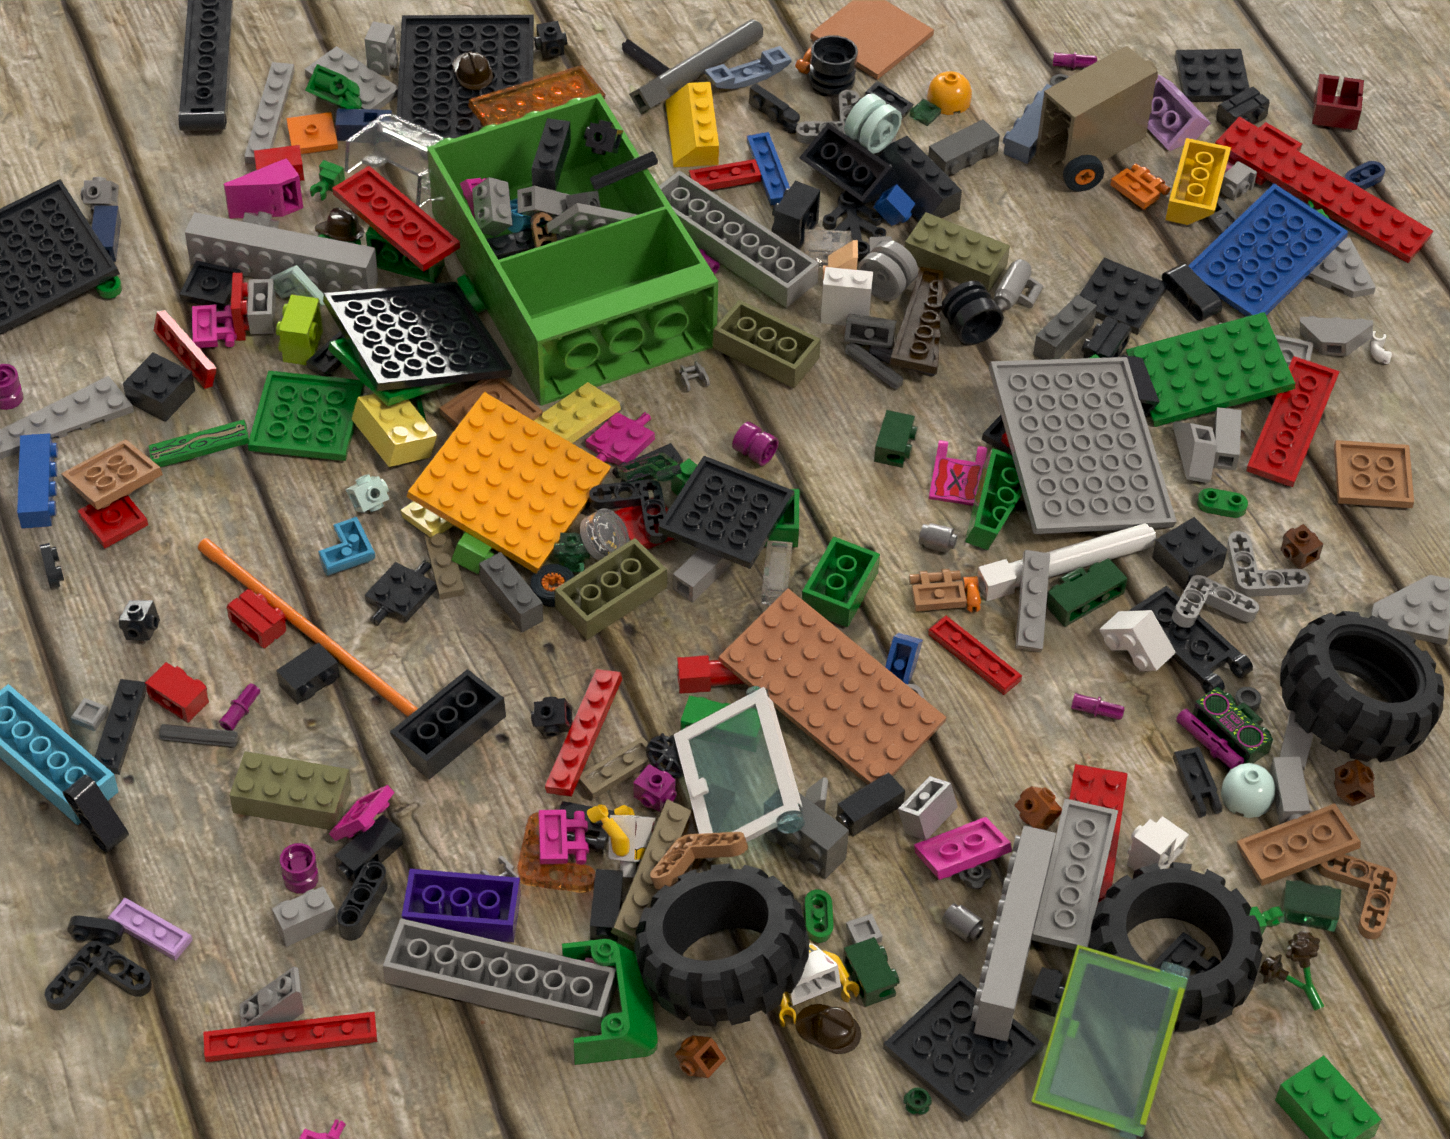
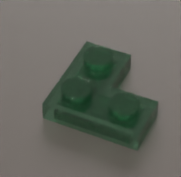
(658, 465)

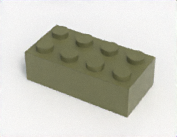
(957, 251)
(766, 343)
(610, 588)
(290, 790)

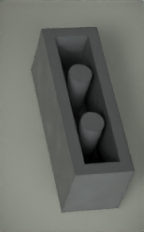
(964, 147)
(1065, 329)
(511, 592)

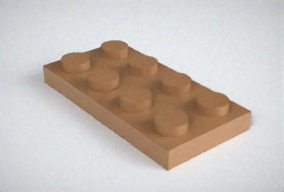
(1298, 844)

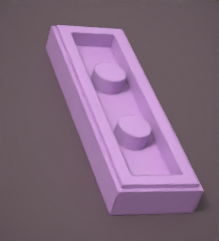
(151, 929)

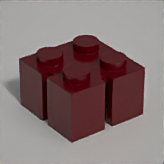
(1340, 110)

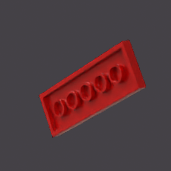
(396, 218)
(1293, 423)
(1102, 789)

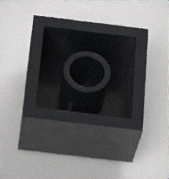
(796, 213)
(159, 386)
(1189, 552)

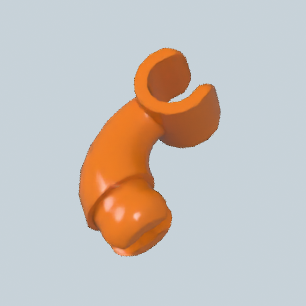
(803, 65)
(973, 596)

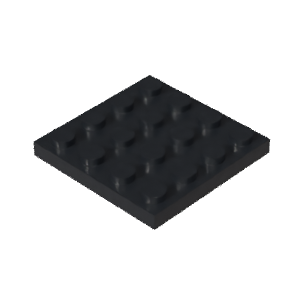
(726, 512)
(953, 1060)

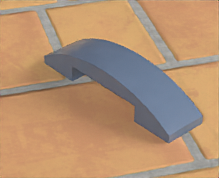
(750, 73)

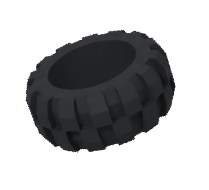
(1198, 901)
(733, 985)

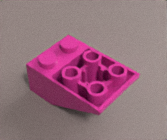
(268, 190)

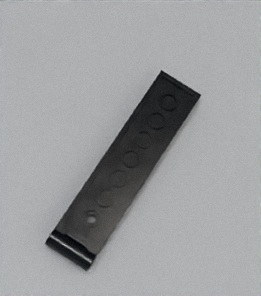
(206, 65)

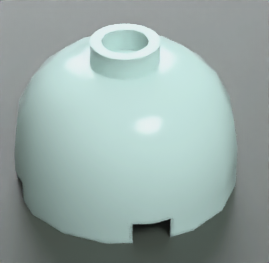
(1248, 790)

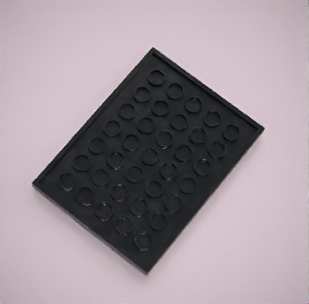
(427, 83)

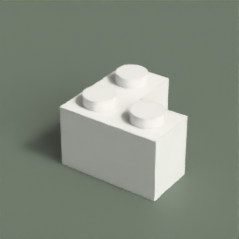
(1141, 636)
(1156, 844)

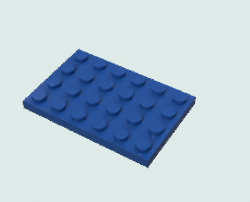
(1267, 252)

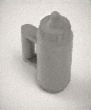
(1012, 285)

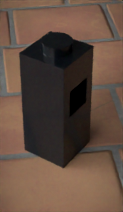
(1144, 385)
(870, 804)
(372, 845)
(606, 903)

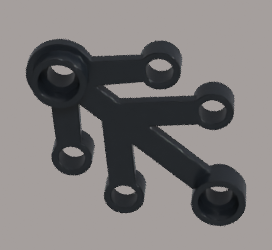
(850, 205)

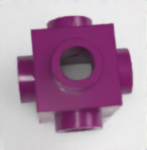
(654, 788)

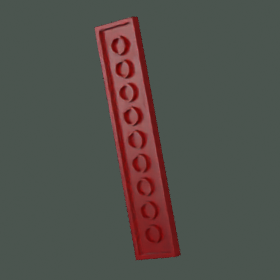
(1325, 189)

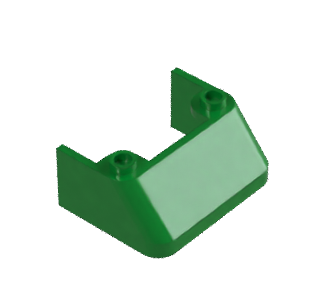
(624, 1033)

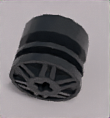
(833, 64)
(972, 312)

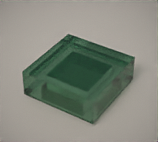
(925, 112)

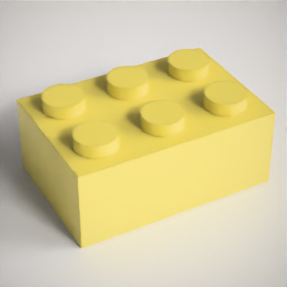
(394, 430)

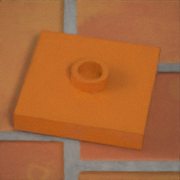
(313, 132)

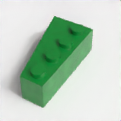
(994, 499)

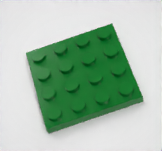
(305, 415)

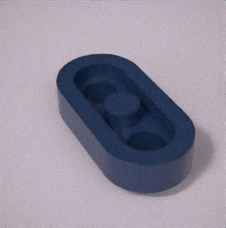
(1366, 174)

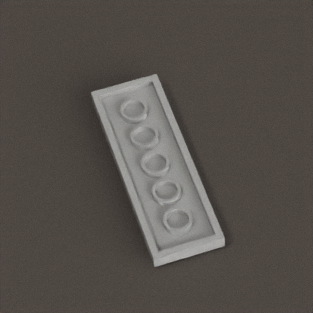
(1075, 875)

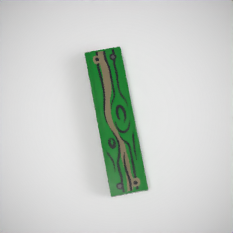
(199, 443)

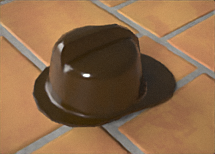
(472, 70)
(341, 225)
(829, 1028)

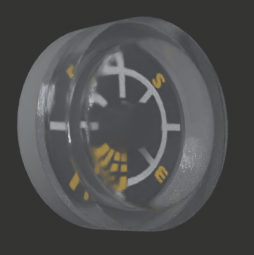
(603, 533)

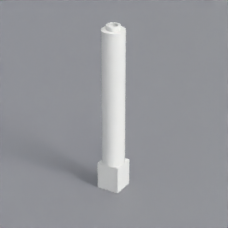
(1003, 577)

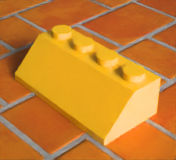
(693, 126)
(1197, 181)

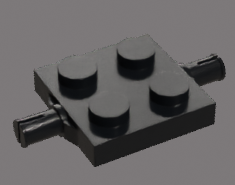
(400, 592)

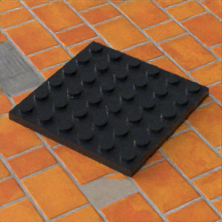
(46, 254)
(416, 335)

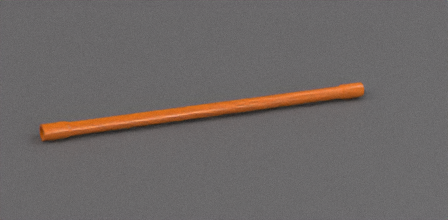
(218, 556)

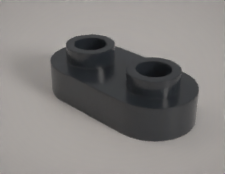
(53, 572)
(95, 929)

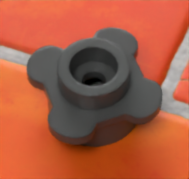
(972, 881)

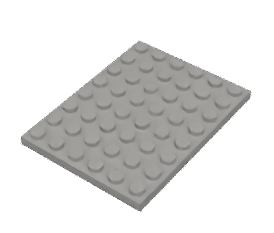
(1081, 445)

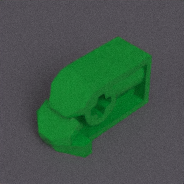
(334, 88)

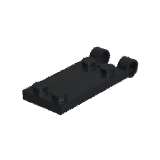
(1196, 643)

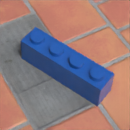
(36, 480)

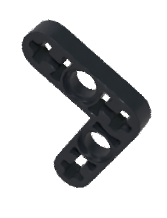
(639, 497)
(100, 966)

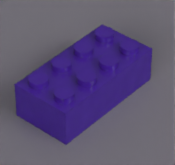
(464, 902)

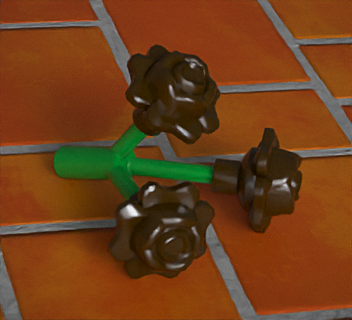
(1300, 949)

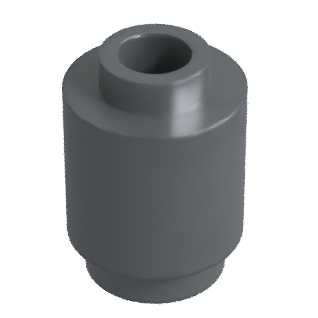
(938, 537)
(963, 922)

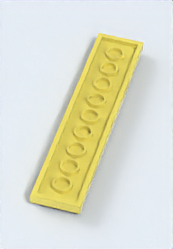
(567, 418)

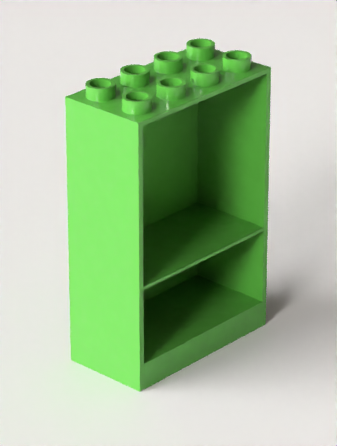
(591, 301)

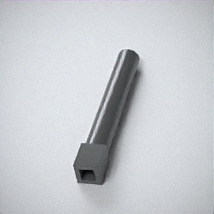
(694, 66)

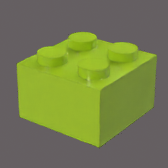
(300, 329)

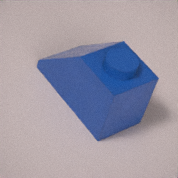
(903, 656)

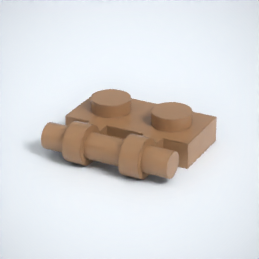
(937, 595)

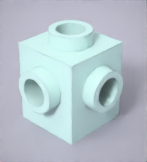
(368, 493)

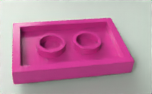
(962, 848)

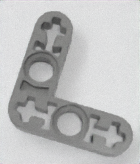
(817, 126)
(1258, 578)
(1236, 606)

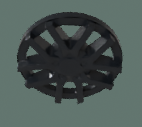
(666, 753)

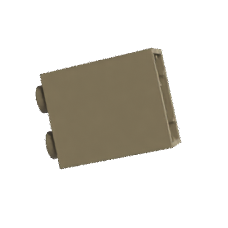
(1096, 110)

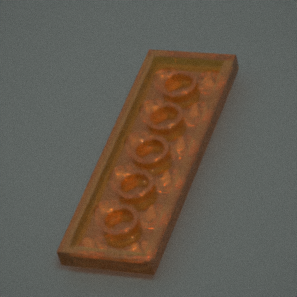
(534, 96)

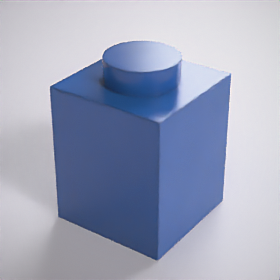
(894, 205)

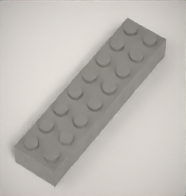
(740, 241)
(268, 251)
(1012, 933)
(500, 975)

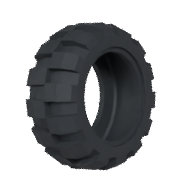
(1343, 715)

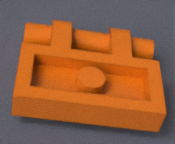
(1139, 185)

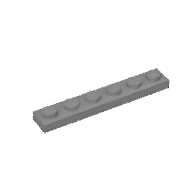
(270, 109)

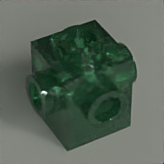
(571, 551)

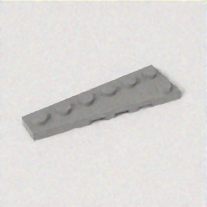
(79, 410)

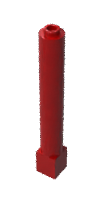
(700, 673)

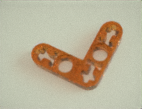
(540, 875)

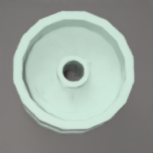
(873, 123)

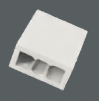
(845, 293)

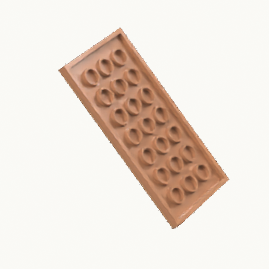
(832, 688)

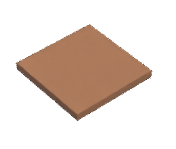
(879, 31)

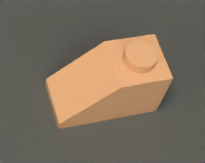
(844, 258)

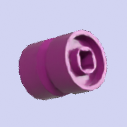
(10, 387)
(755, 443)
(299, 868)

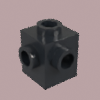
(550, 39)
(603, 137)
(139, 620)
(552, 716)

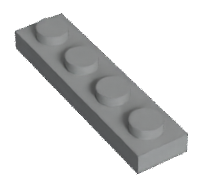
(1032, 601)

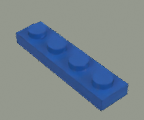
(770, 167)

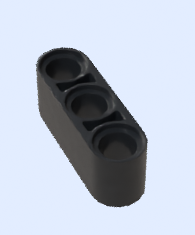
(1192, 292)
(95, 813)
(362, 912)

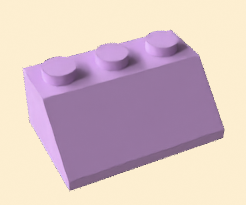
(1174, 116)

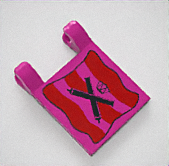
(954, 478)

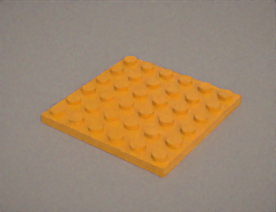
(509, 482)

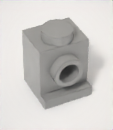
(1238, 180)

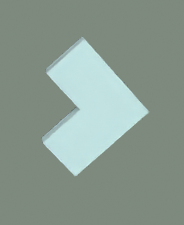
(295, 282)

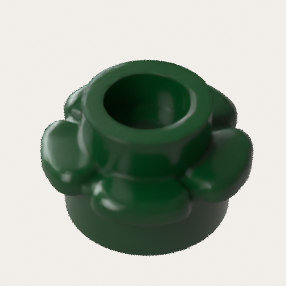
(917, 1094)

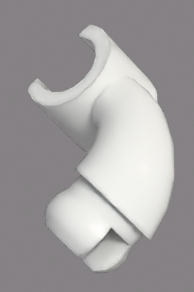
(1377, 351)

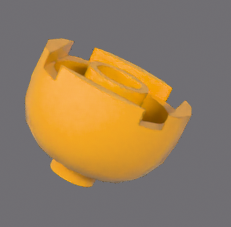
(950, 92)

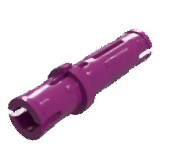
(1217, 746)

